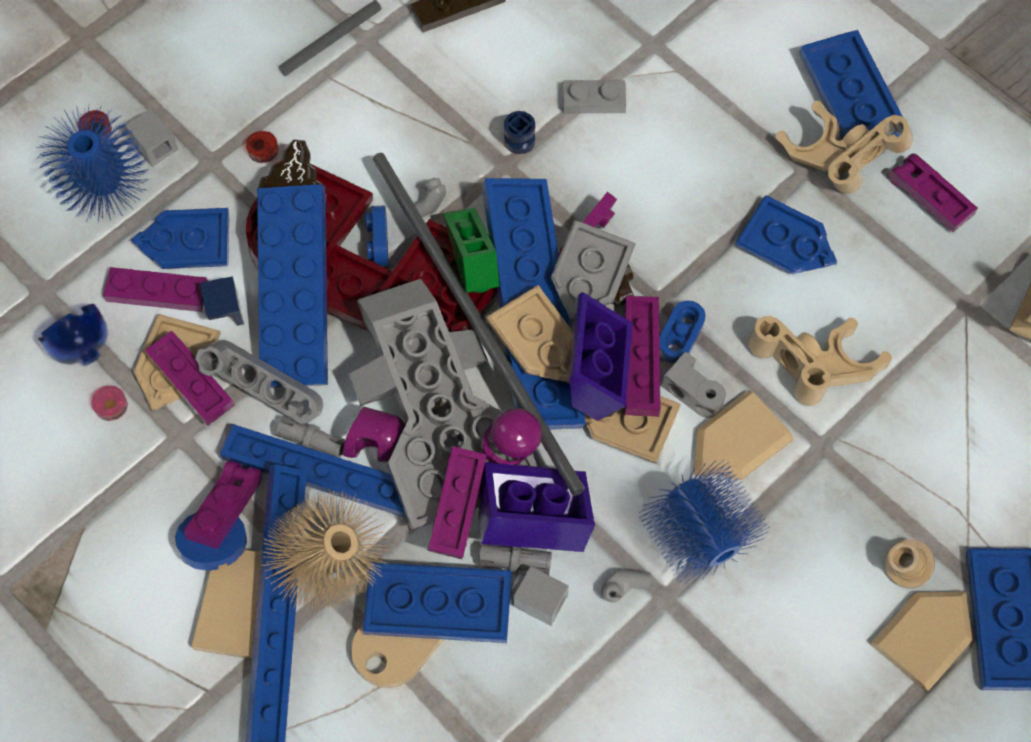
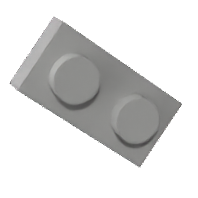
(594, 96)

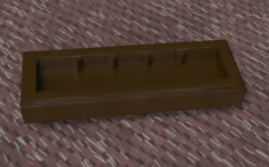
(436, 13)

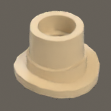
(910, 563)

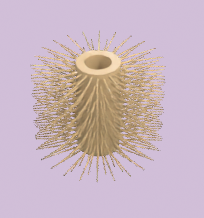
(324, 551)

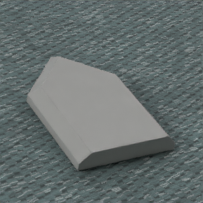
(590, 264)

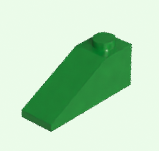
(472, 250)

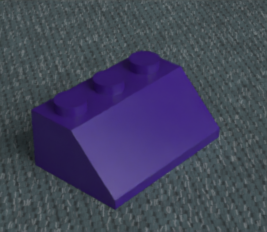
(599, 359)
(533, 509)

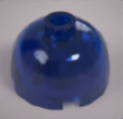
(76, 337)

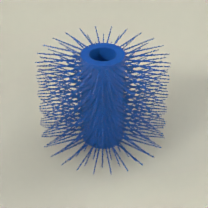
(93, 163)
(696, 510)

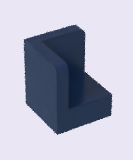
(221, 299)

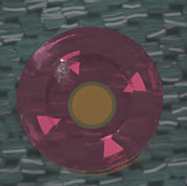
(109, 403)

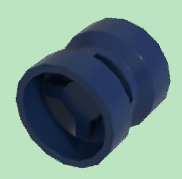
(519, 132)

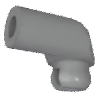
(432, 201)

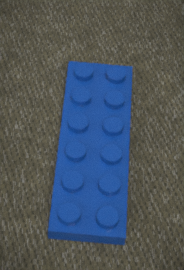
(293, 282)

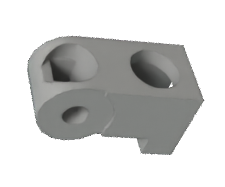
(693, 389)

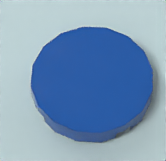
(208, 558)

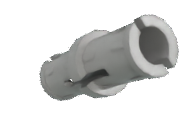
(310, 437)
(514, 558)

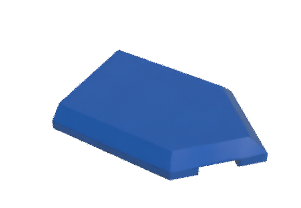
(187, 238)
(786, 238)

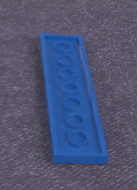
(527, 254)

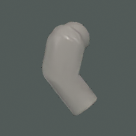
(622, 582)

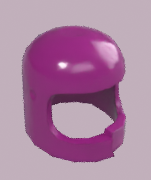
(374, 430)
(514, 434)

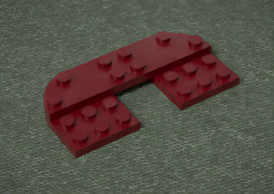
(355, 277)

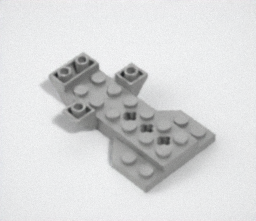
(423, 368)

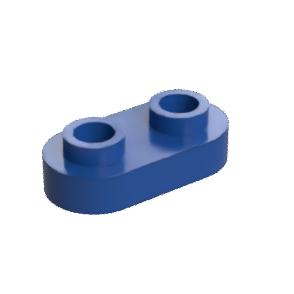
(377, 223)
(680, 333)

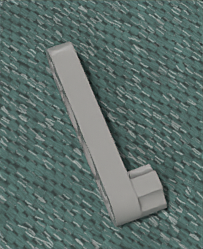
(227, 352)

